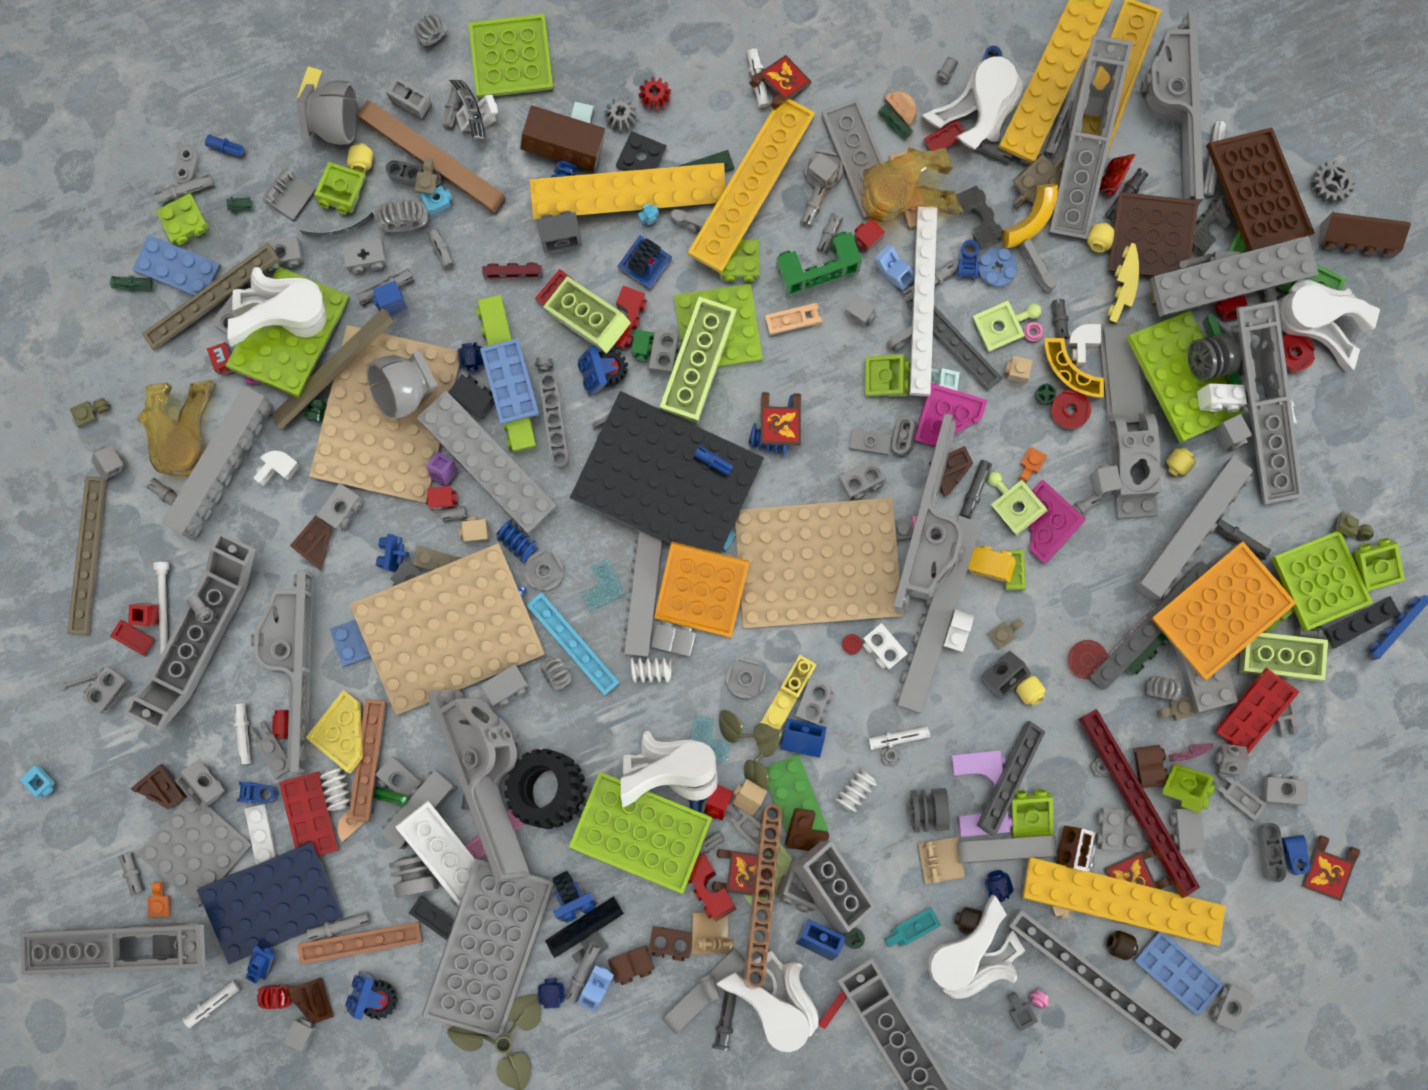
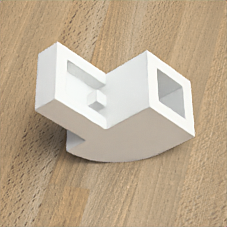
(487, 108)
(1083, 337)
(278, 462)
(958, 630)

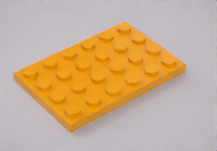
(1223, 611)

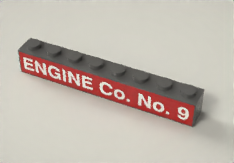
(1141, 635)

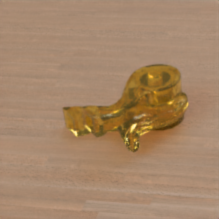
(894, 187)
(173, 444)

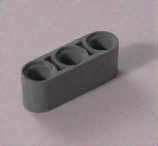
(406, 171)
(1278, 860)

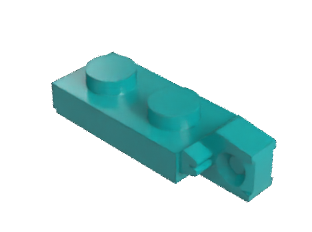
(913, 928)

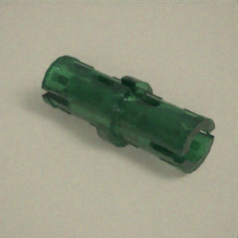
(895, 121)
(131, 283)

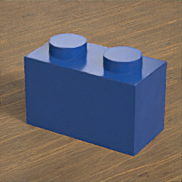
(389, 297)
(803, 738)
(820, 940)

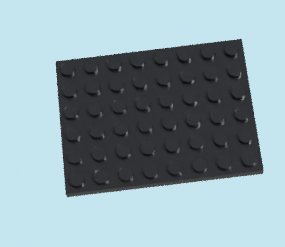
(652, 482)

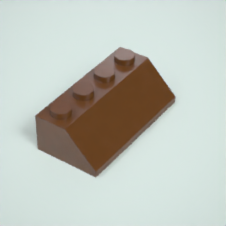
(562, 138)
(1363, 234)

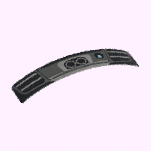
(472, 109)
(341, 231)

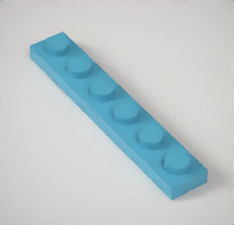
(573, 644)

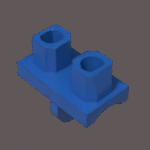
(393, 553)
(259, 964)

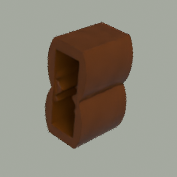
(1150, 765)
(631, 964)

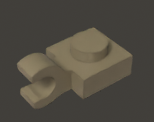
(425, 180)
(1004, 634)
(1178, 708)

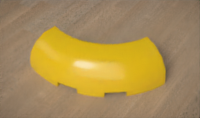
(1036, 220)
(1069, 373)

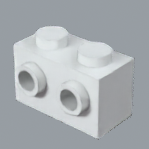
(1222, 397)

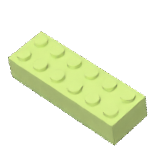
(698, 360)

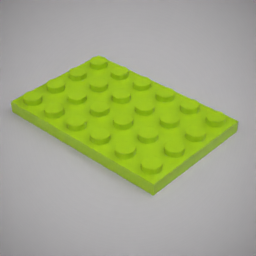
(280, 357)
(1164, 360)
(645, 838)

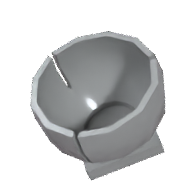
(328, 113)
(406, 387)

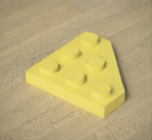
(340, 732)

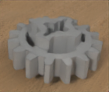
(1333, 185)

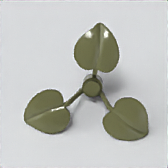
(766, 738)
(515, 1069)

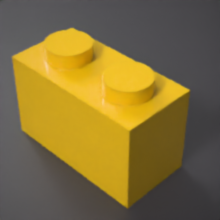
(992, 564)

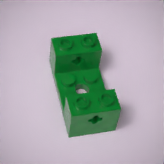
(845, 262)

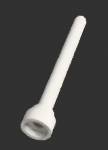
(161, 569)

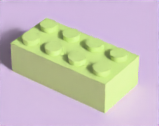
(587, 314)
(1285, 656)

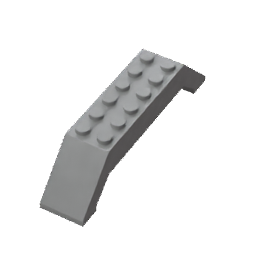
(195, 639)
(892, 1029)

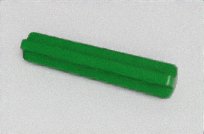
(390, 796)

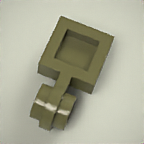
(85, 413)
(1350, 527)

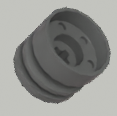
(1214, 357)
(929, 810)

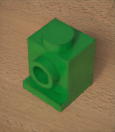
(642, 344)

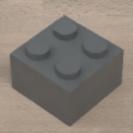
(559, 231)

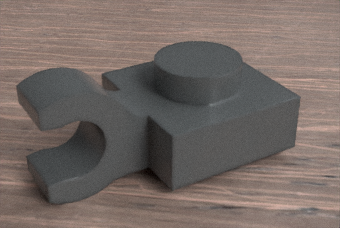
(594, 938)
(1022, 1014)

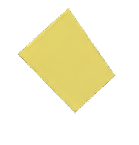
(311, 77)

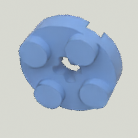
(1003, 258)

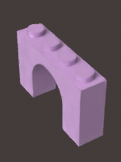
(985, 764)

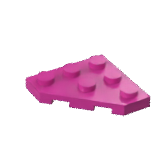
(942, 400)
(1055, 525)

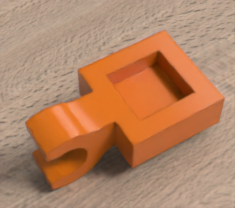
(1032, 462)
(158, 904)

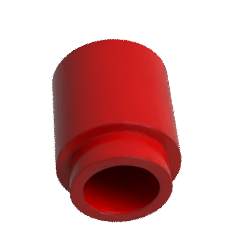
(280, 724)

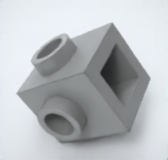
(1232, 759)

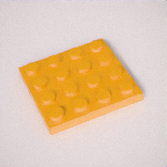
(701, 589)

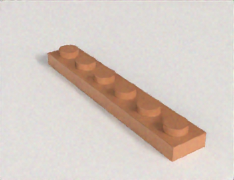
(367, 768)
(359, 943)

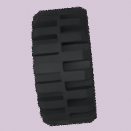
(568, 792)

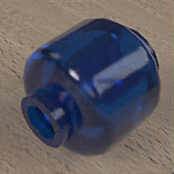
(470, 356)
(999, 884)
(551, 993)

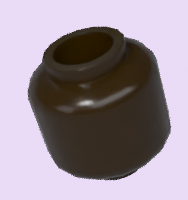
(968, 919)
(1122, 945)

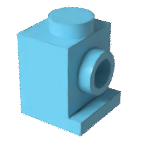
(437, 206)
(31, 781)

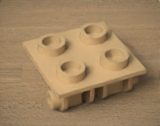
(940, 860)
(710, 936)

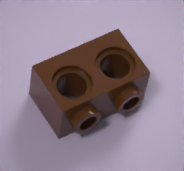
(1076, 848)
(671, 937)

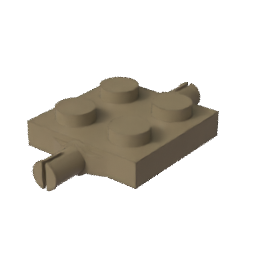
(1037, 173)

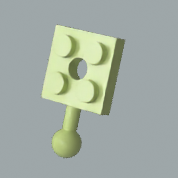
(1004, 314)
(1017, 494)

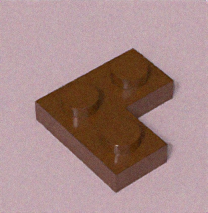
(800, 831)

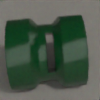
(315, 411)

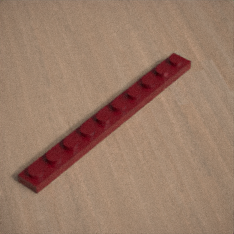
(1139, 803)

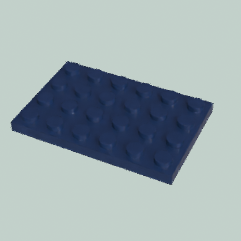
(270, 902)

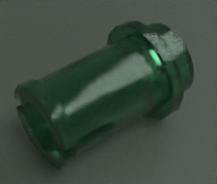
(239, 203)

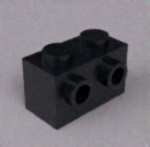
(472, 396)

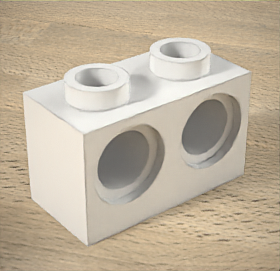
(889, 643)

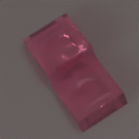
(1194, 751)

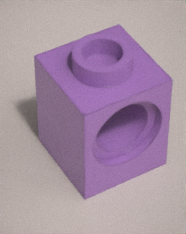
(441, 469)

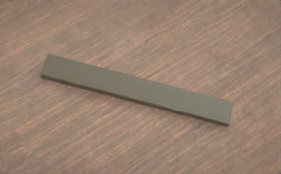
(209, 297)
(333, 367)
(87, 556)

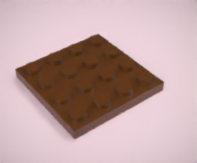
(1159, 228)

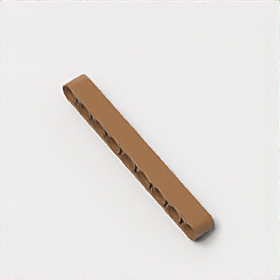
(420, 148)
(759, 905)

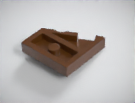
(956, 467)
(313, 542)
(160, 787)
(311, 1000)

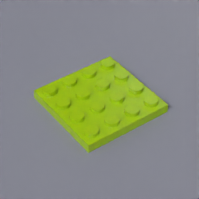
(510, 55)
(743, 340)
(1322, 580)

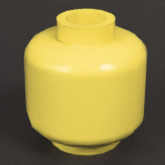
(360, 158)
(1101, 237)
(1180, 461)
(1031, 691)

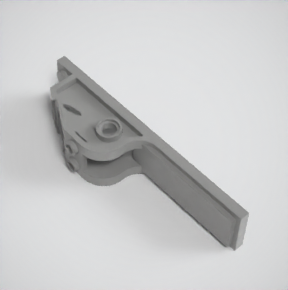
(1174, 92)
(1087, 151)
(1126, 406)
(1271, 416)
(924, 553)
(294, 634)
(482, 779)
(100, 949)

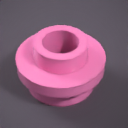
(1035, 326)
(1039, 999)

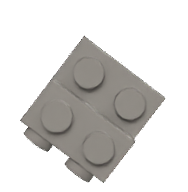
(1118, 830)
(793, 890)

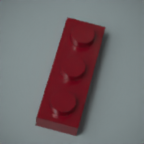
(512, 270)

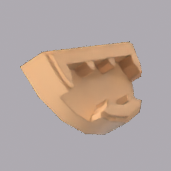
(903, 105)
(348, 827)

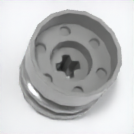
(413, 876)

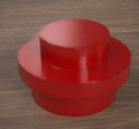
(852, 644)

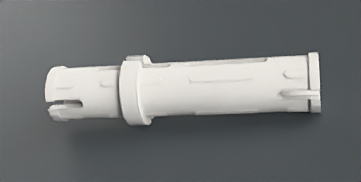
(756, 67)
(242, 737)
(875, 742)
(203, 1009)

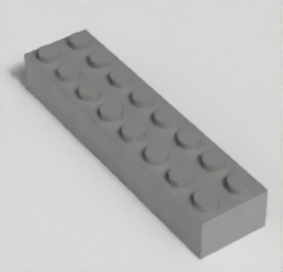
(1234, 276)
(218, 462)
(486, 462)
(1193, 528)

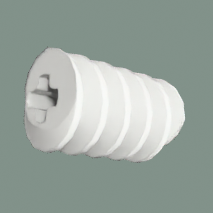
(651, 670)
(335, 789)
(856, 791)

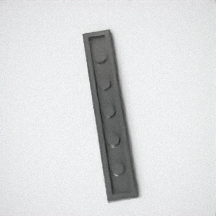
(963, 350)
(1010, 778)

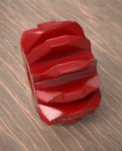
(654, 86)
(273, 997)

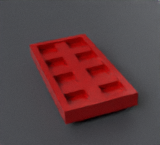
(1257, 710)
(308, 812)

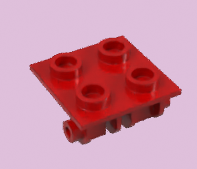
(1115, 174)

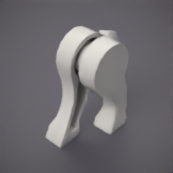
(991, 90)
(284, 302)
(1311, 312)
(682, 765)
(966, 967)
(785, 1014)

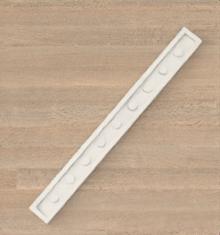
(923, 301)

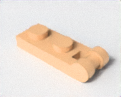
(793, 319)

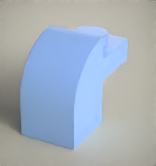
(893, 268)
(595, 988)

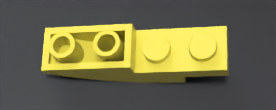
(1129, 276)
(789, 692)

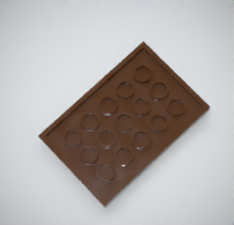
(1260, 189)

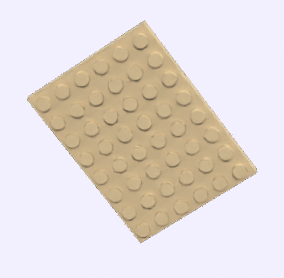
(364, 446)
(818, 562)
(447, 628)

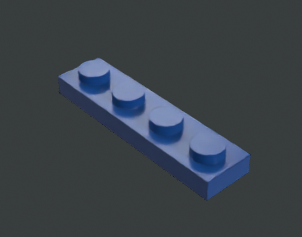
(1391, 633)

